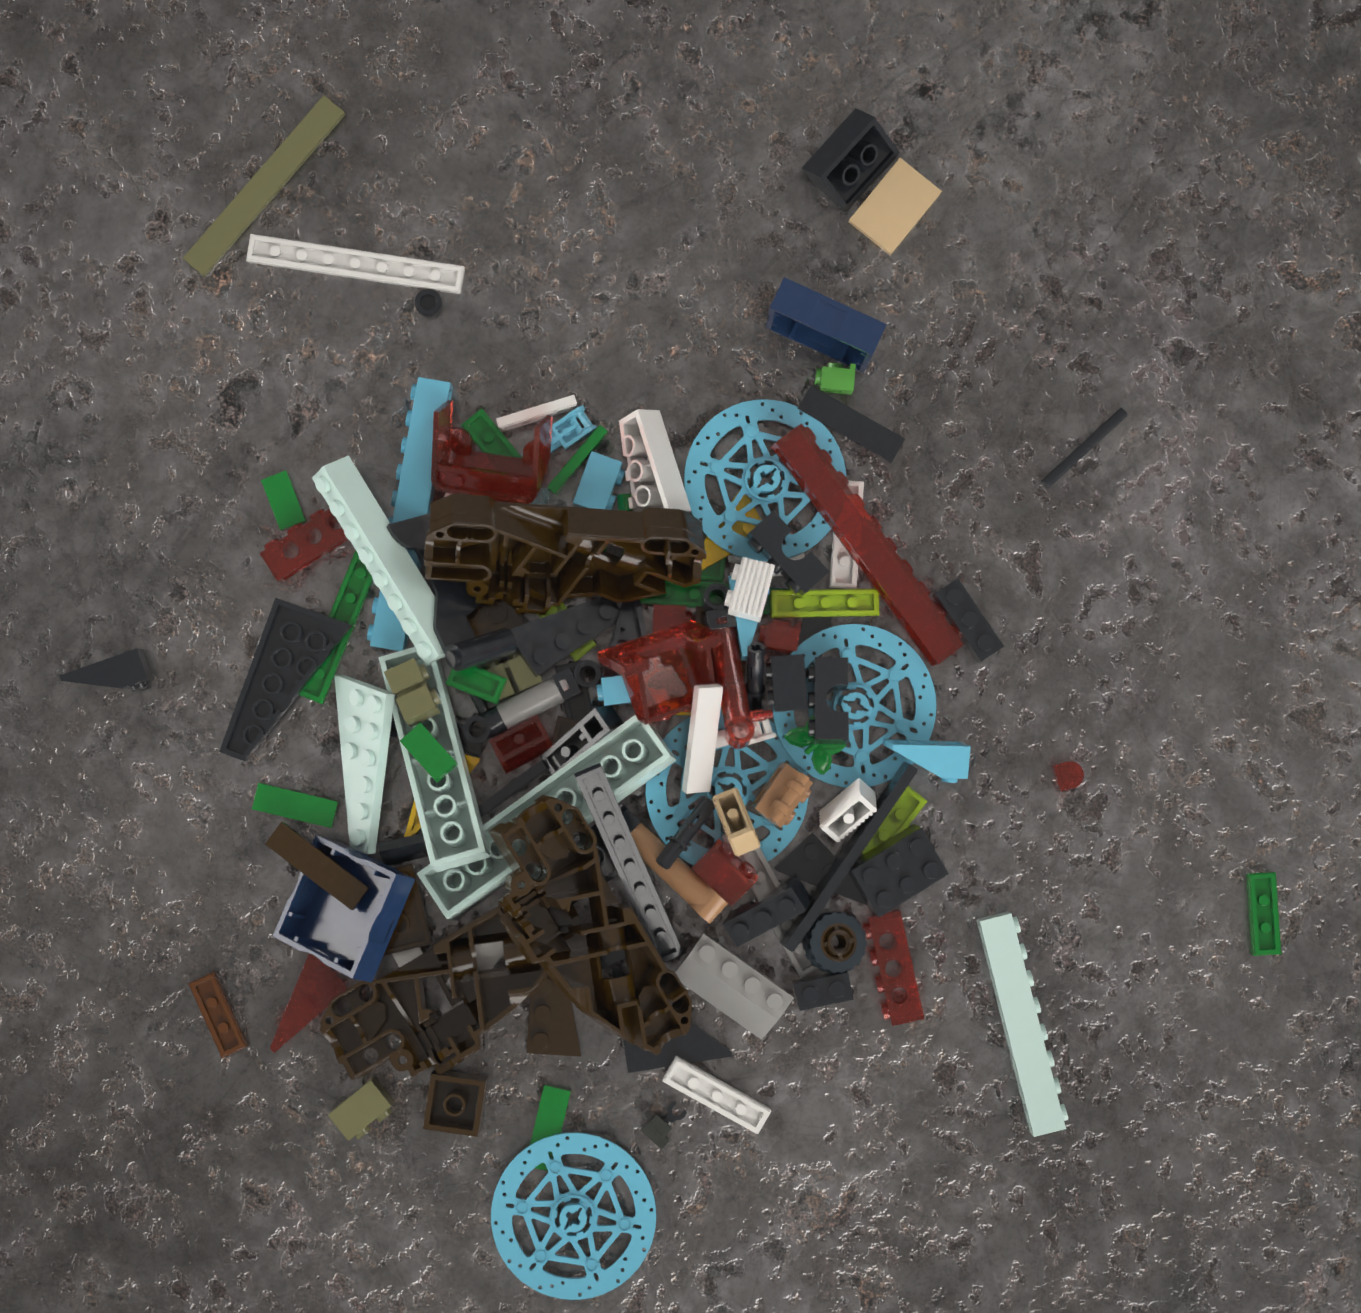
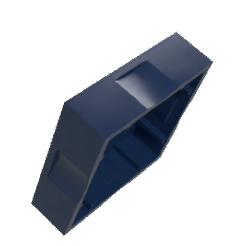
(824, 325)
(331, 931)

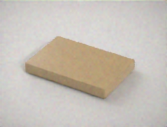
(895, 206)

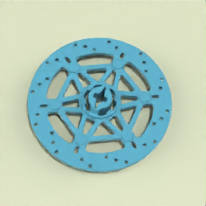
(715, 467)
(914, 672)
(669, 827)
(522, 1207)

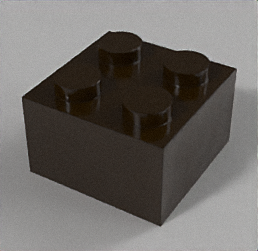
(455, 1103)

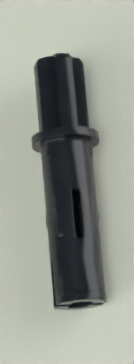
(755, 671)
(679, 842)

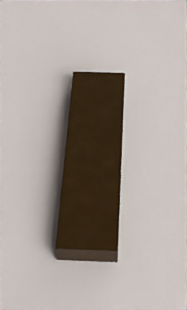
(317, 866)

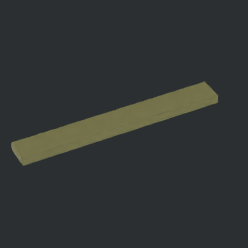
(264, 186)

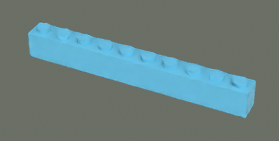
(413, 494)

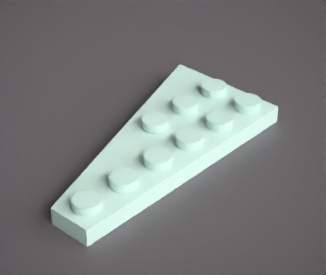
(364, 741)

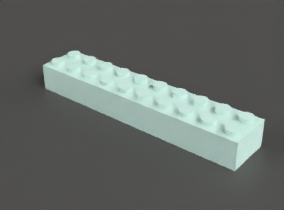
(629, 760)

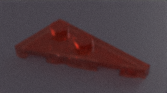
(311, 996)

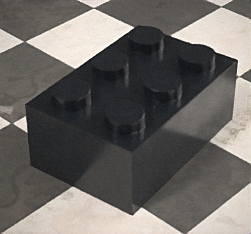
(897, 870)

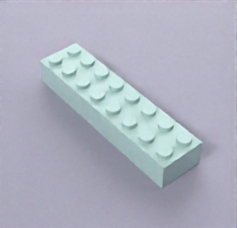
(445, 808)

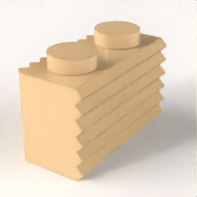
(736, 821)

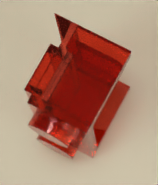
(780, 635)

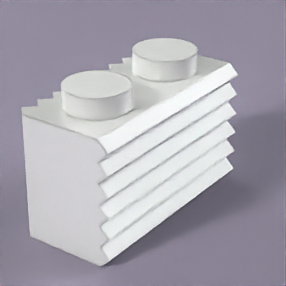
(750, 589)
(848, 810)

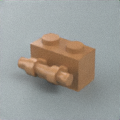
(782, 795)

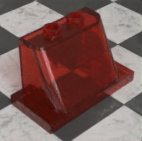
(664, 668)

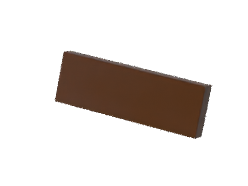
(218, 1014)

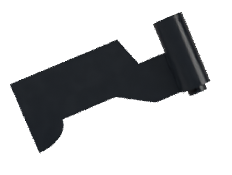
(451, 607)

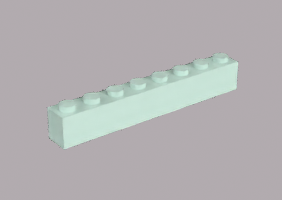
(384, 557)
(1021, 1024)

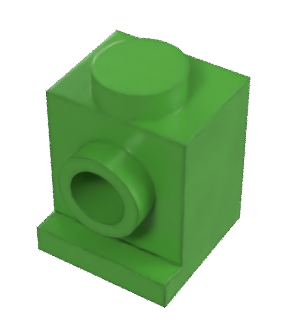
(836, 378)

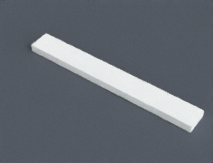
(355, 264)

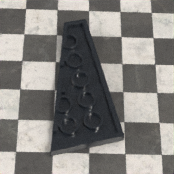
(285, 661)

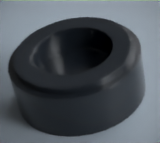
(428, 303)

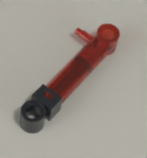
(729, 670)

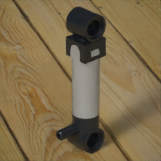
(530, 702)

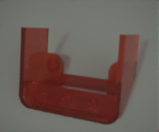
(470, 472)

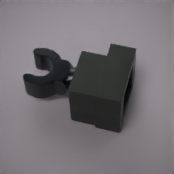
(657, 1127)

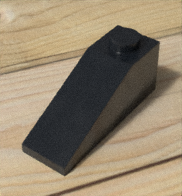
(121, 671)
(581, 737)

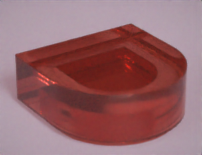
(1068, 775)

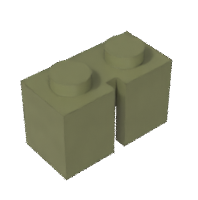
(518, 675)
(413, 693)
(361, 1109)

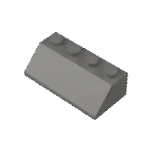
(733, 985)

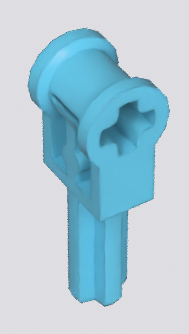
(568, 430)

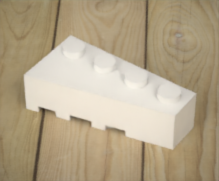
(651, 463)

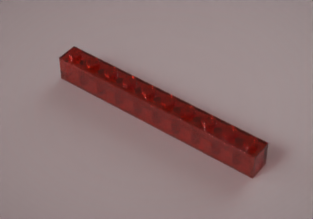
(867, 544)

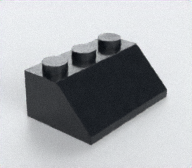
(851, 159)

